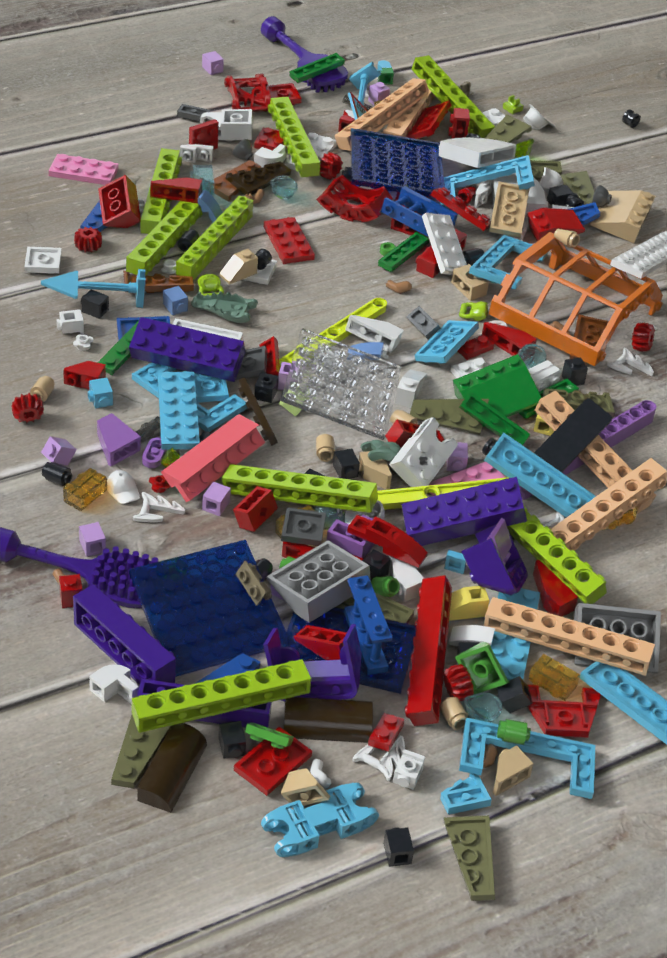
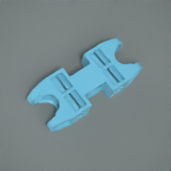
(306, 825)

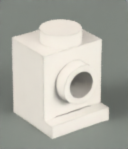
(70, 322)
(408, 769)

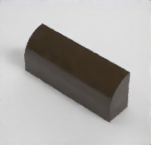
(328, 719)
(171, 767)

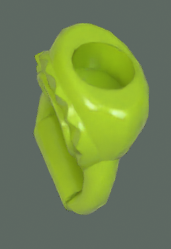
(209, 283)
(478, 310)

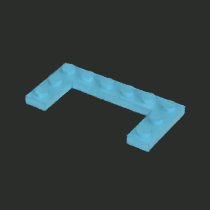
(520, 166)
(486, 264)
(207, 419)
(580, 754)

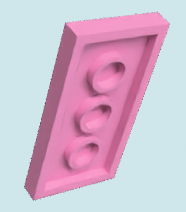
(83, 169)
(478, 472)

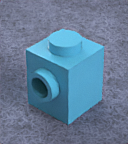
(100, 393)

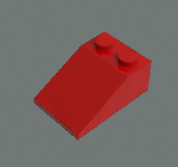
(550, 219)

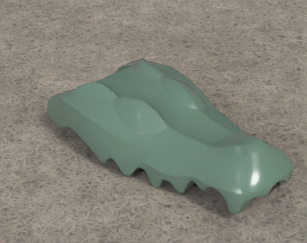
(230, 307)
(380, 450)

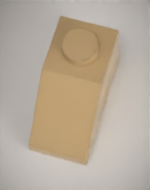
(240, 266)
(375, 471)
(511, 769)
(304, 787)

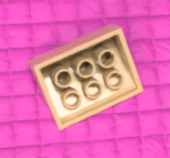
(624, 213)

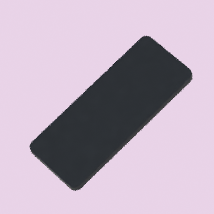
(574, 435)

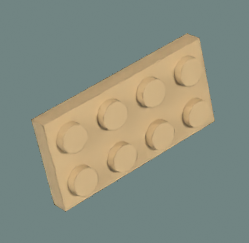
(509, 210)

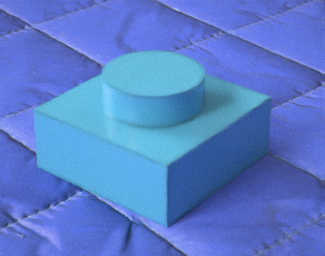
(455, 562)

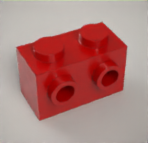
(460, 123)

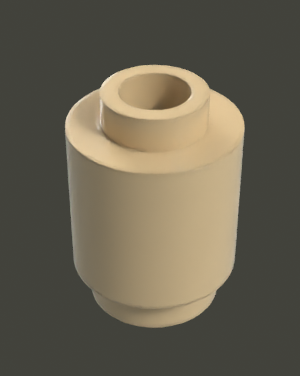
(43, 387)
(404, 416)
(325, 447)
(454, 712)

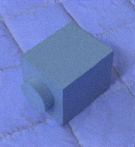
(175, 300)

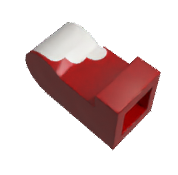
(346, 119)

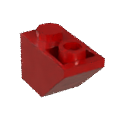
(80, 374)

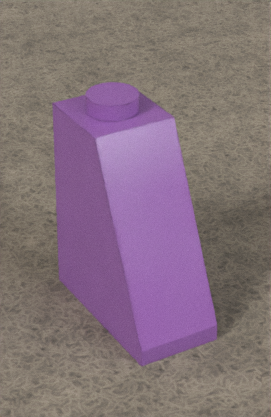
(117, 439)

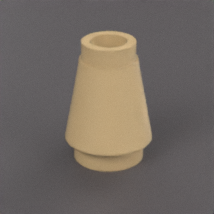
(567, 237)

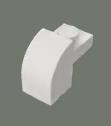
(266, 156)
(113, 680)

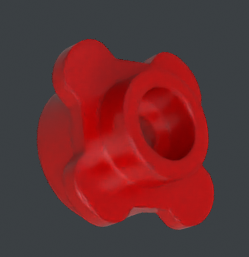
(159, 484)

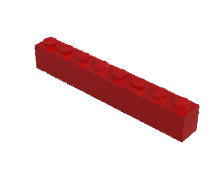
(429, 651)

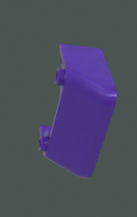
(488, 568)
(328, 677)

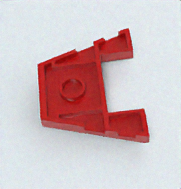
(564, 717)

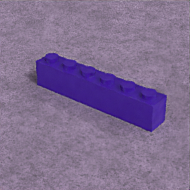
(258, 714)

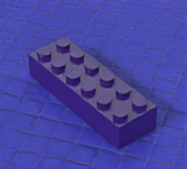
(187, 349)
(464, 511)
(122, 637)

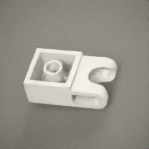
(233, 123)
(423, 455)

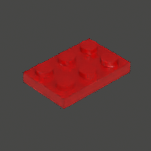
(269, 766)

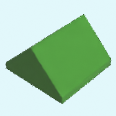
(483, 667)

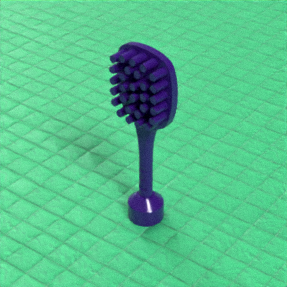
(274, 30)
(106, 572)

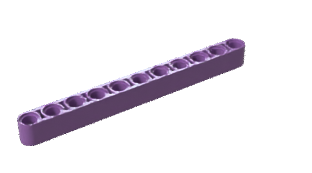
(617, 431)

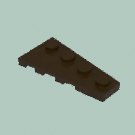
(257, 178)
(259, 417)

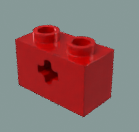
(255, 508)

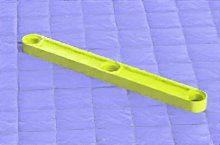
(368, 310)
(395, 497)

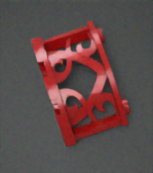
(259, 82)
(337, 200)

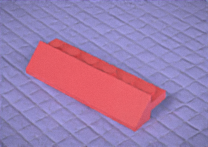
(213, 456)

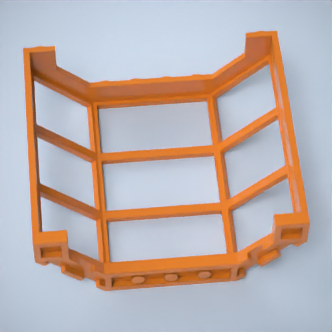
(637, 294)

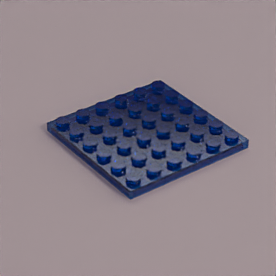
(395, 162)
(203, 608)

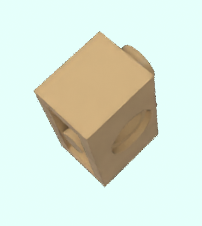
(468, 283)

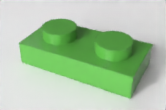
(261, 732)

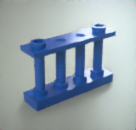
(416, 203)
(370, 624)

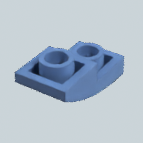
(210, 205)
(372, 348)

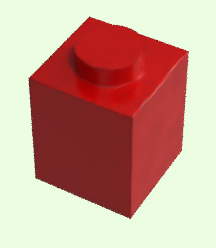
(69, 586)

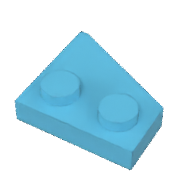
(465, 795)

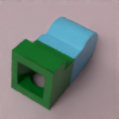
(386, 72)

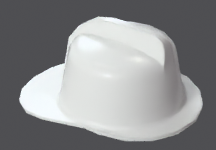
(535, 119)

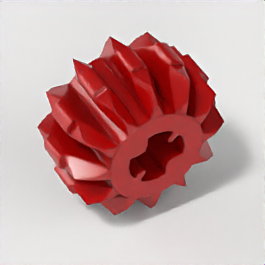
(330, 165)
(88, 239)
(643, 336)
(27, 408)
(458, 682)

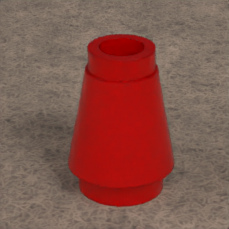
(467, 194)

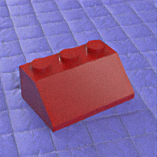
(119, 203)

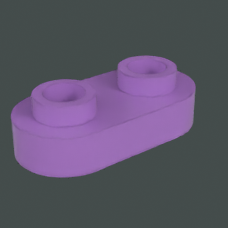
(153, 454)

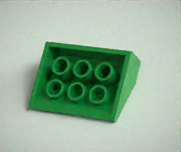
(503, 383)

